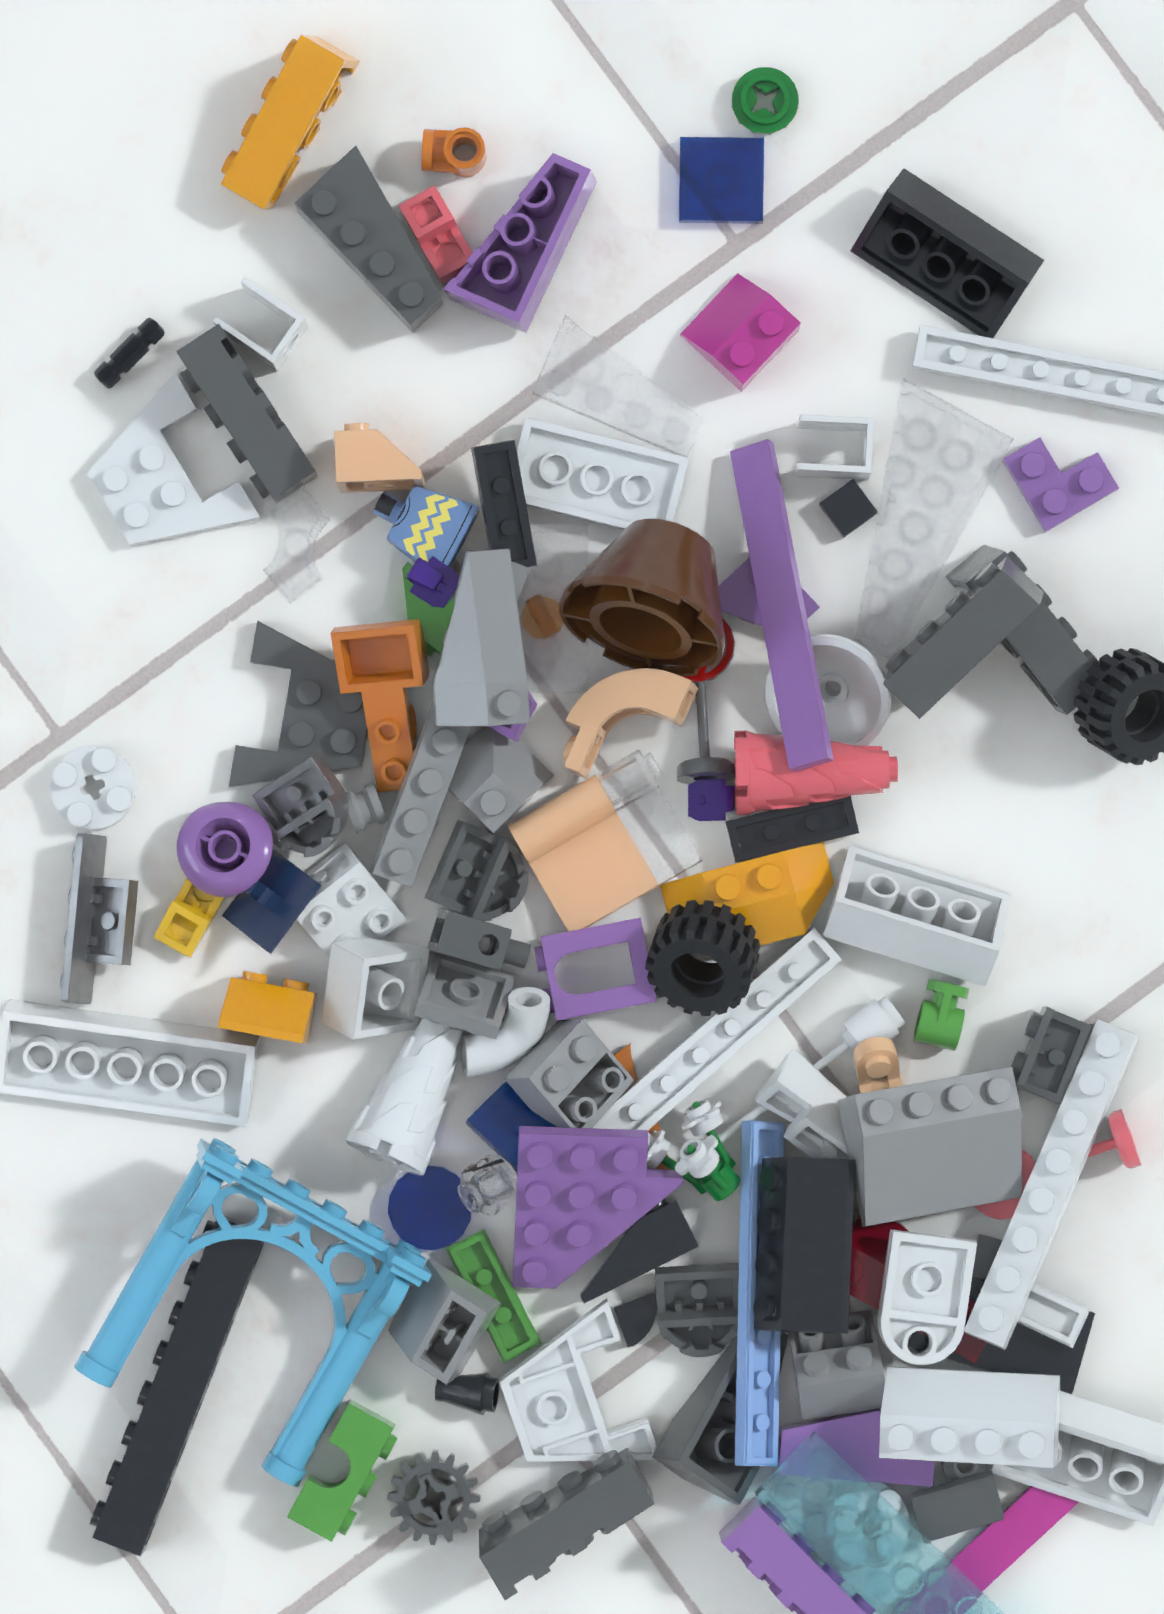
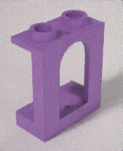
(575, 1005)

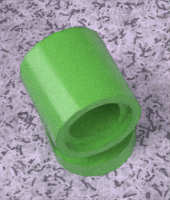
(940, 1021)

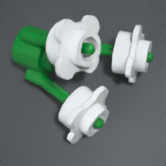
(702, 1161)

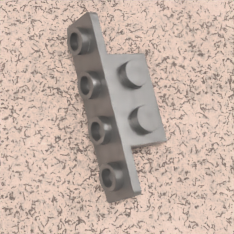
(98, 919)

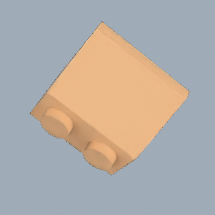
(371, 462)

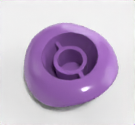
(224, 848)

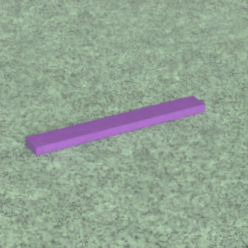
(781, 606)

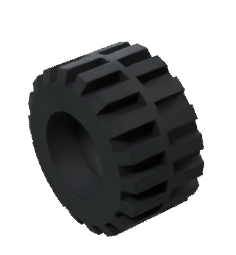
(1106, 700)
(696, 983)

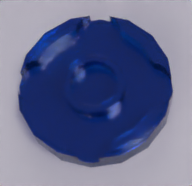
(428, 1209)

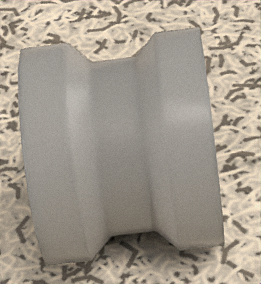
(365, 808)

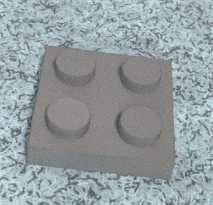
(464, 995)

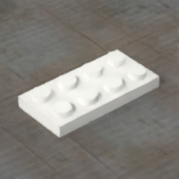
(597, 476)

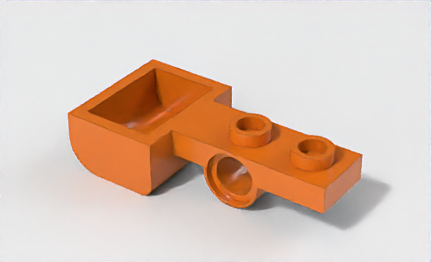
(381, 665)

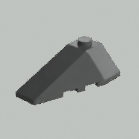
(702, 1433)

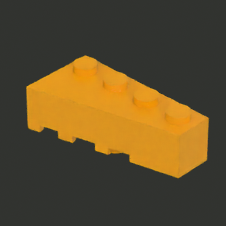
(286, 119)

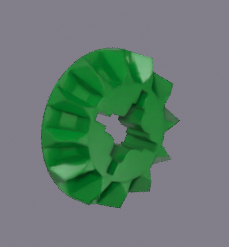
(766, 81)

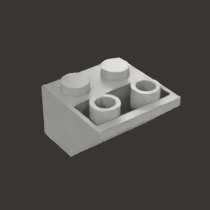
(570, 1076)
(442, 1322)
(838, 1370)

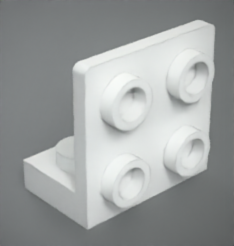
(347, 903)

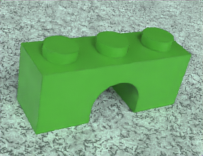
(327, 1506)

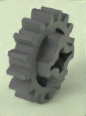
(416, 1504)

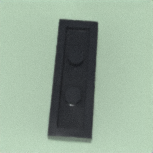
(504, 500)
(791, 828)

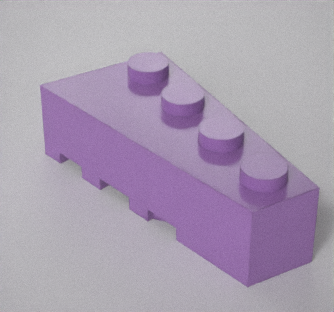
(524, 249)
(787, 1564)

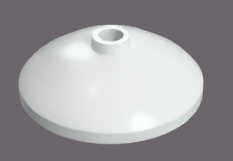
(861, 706)

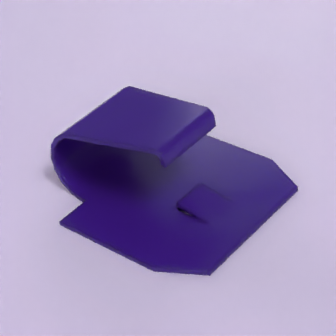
(433, 581)
(710, 799)

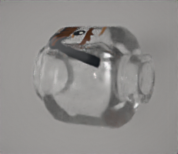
(488, 1185)

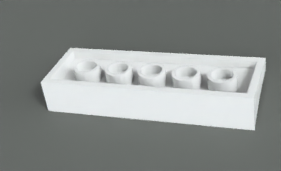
(127, 1062)

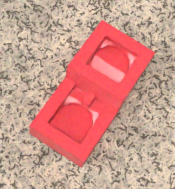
(436, 233)

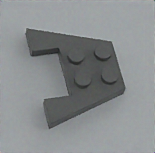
(313, 718)

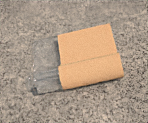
(605, 841)

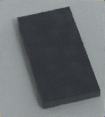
(1026, 1351)

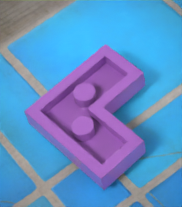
(1055, 494)

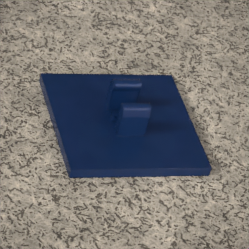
(272, 903)

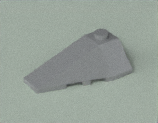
(483, 658)

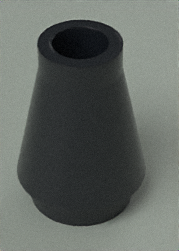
(471, 1392)

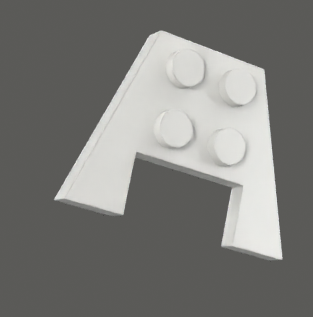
(148, 484)
(556, 1402)

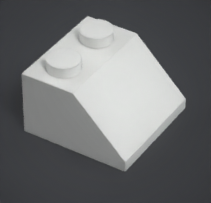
(373, 987)

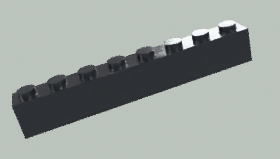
(176, 1392)

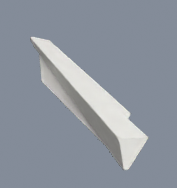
(810, 1103)

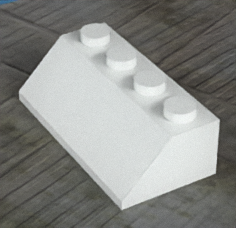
(917, 916)
(970, 1417)
(1102, 1460)

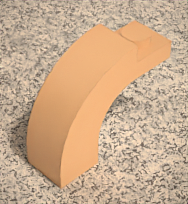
(617, 698)

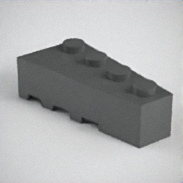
(562, 1519)

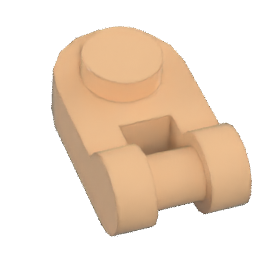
(876, 1060)

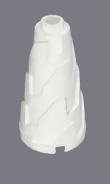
(409, 1100)

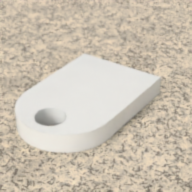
(925, 1291)

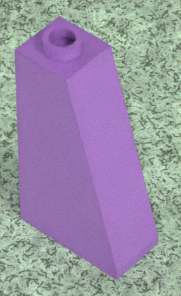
(857, 1441)

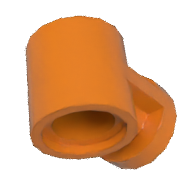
(439, 149)

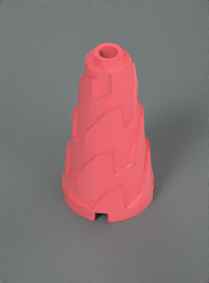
(768, 784)

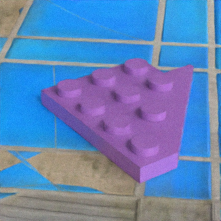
(578, 1196)

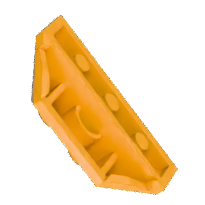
(773, 892)

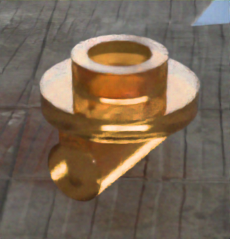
(541, 617)

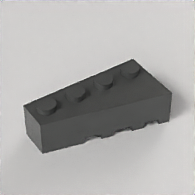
(364, 231)
(246, 414)
(961, 636)
(1041, 640)

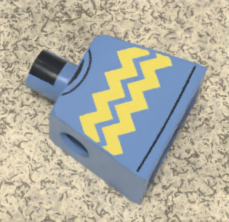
(427, 523)

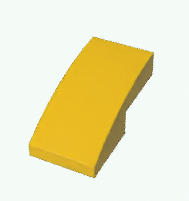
(188, 919)

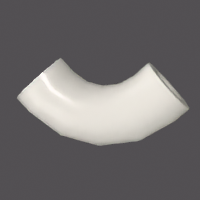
(517, 1035)

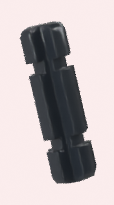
(129, 353)

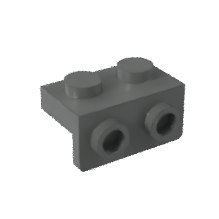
(1050, 1054)

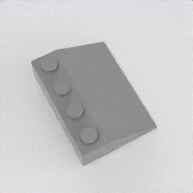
(934, 1145)

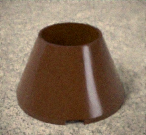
(650, 600)

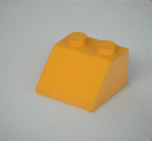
(268, 1009)

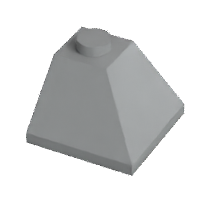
(496, 777)

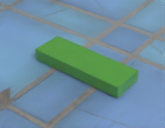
(480, 1265)

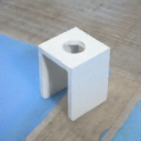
(288, 342)
(842, 424)

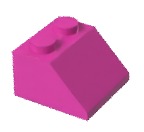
(741, 330)

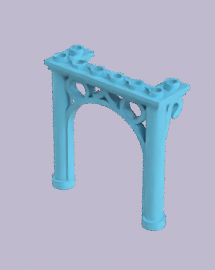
(350, 1341)

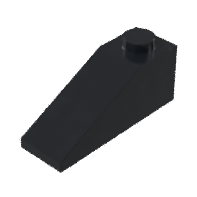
(645, 1246)

